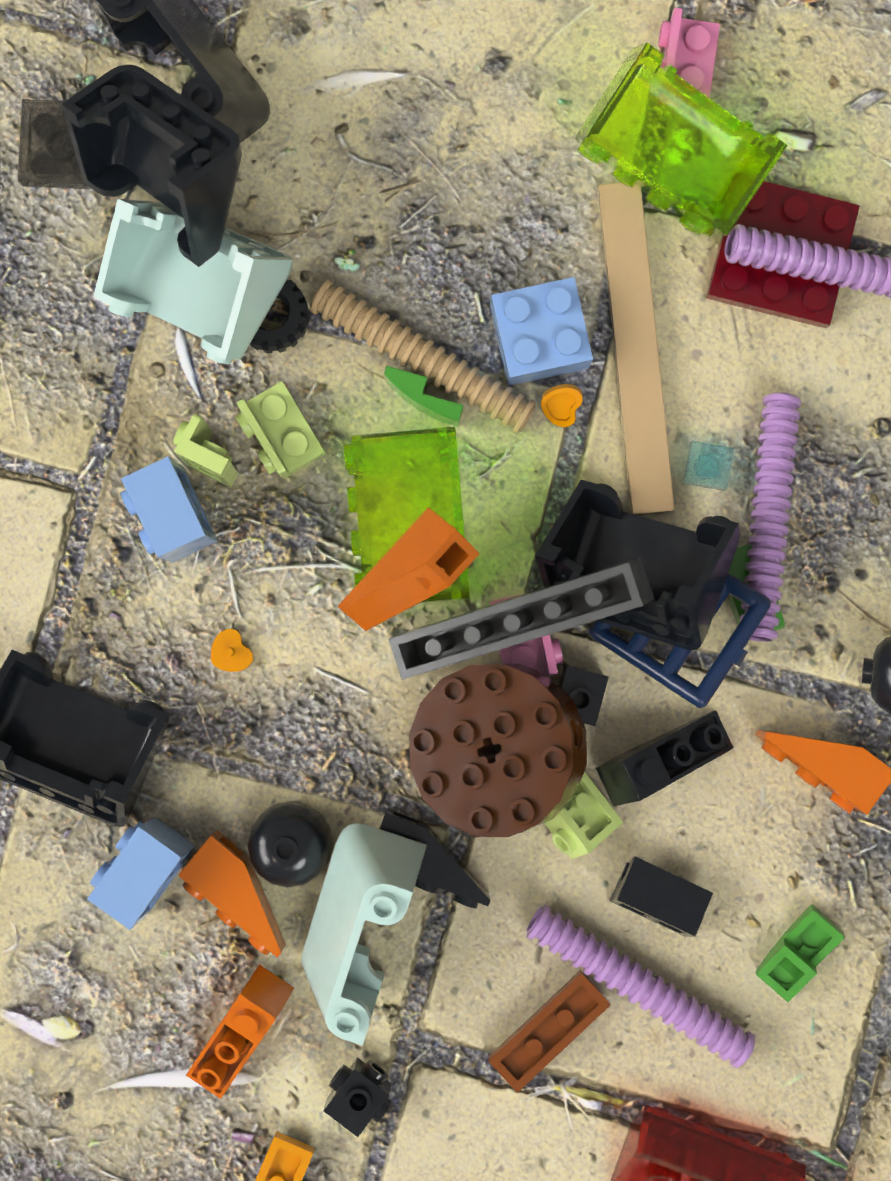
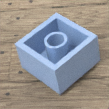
(541, 331)
(167, 510)
(141, 871)

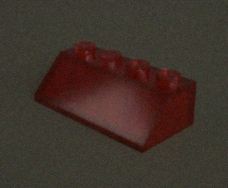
(681, 1150)

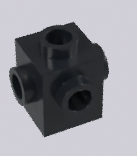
(358, 1095)

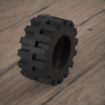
(293, 327)

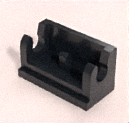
(661, 897)

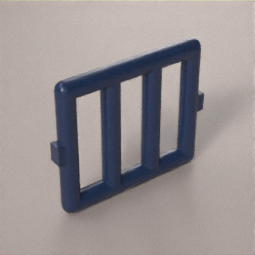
(667, 673)

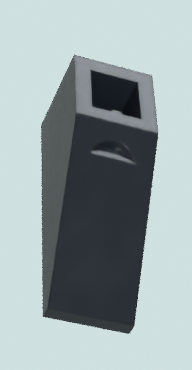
(664, 759)
(439, 865)

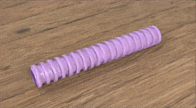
(809, 260)
(772, 505)
(641, 986)

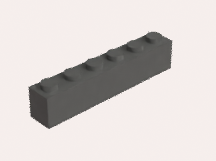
(522, 618)

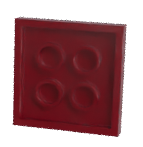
(781, 295)

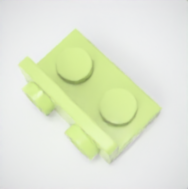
(281, 431)
(201, 454)
(583, 820)

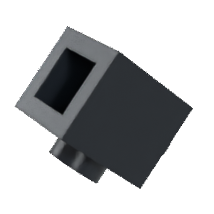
(586, 691)

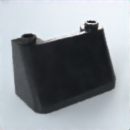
(222, 81)
(147, 135)
(680, 564)
(73, 742)

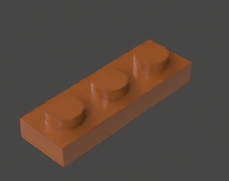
(548, 1031)

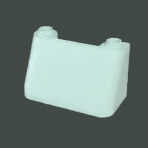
(217, 301)
(369, 881)

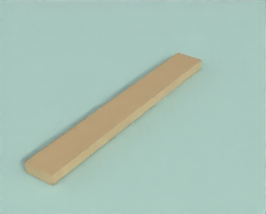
(636, 349)

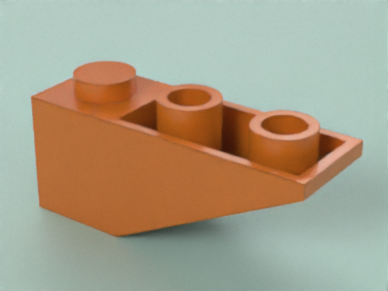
(412, 570)
(844, 769)
(231, 884)
(240, 1031)

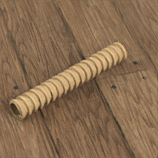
(421, 356)

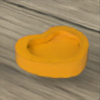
(560, 404)
(230, 653)

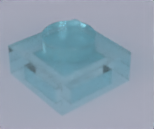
(708, 465)

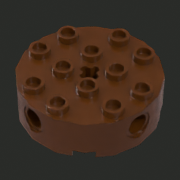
(456, 756)

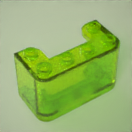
(677, 144)
(394, 484)

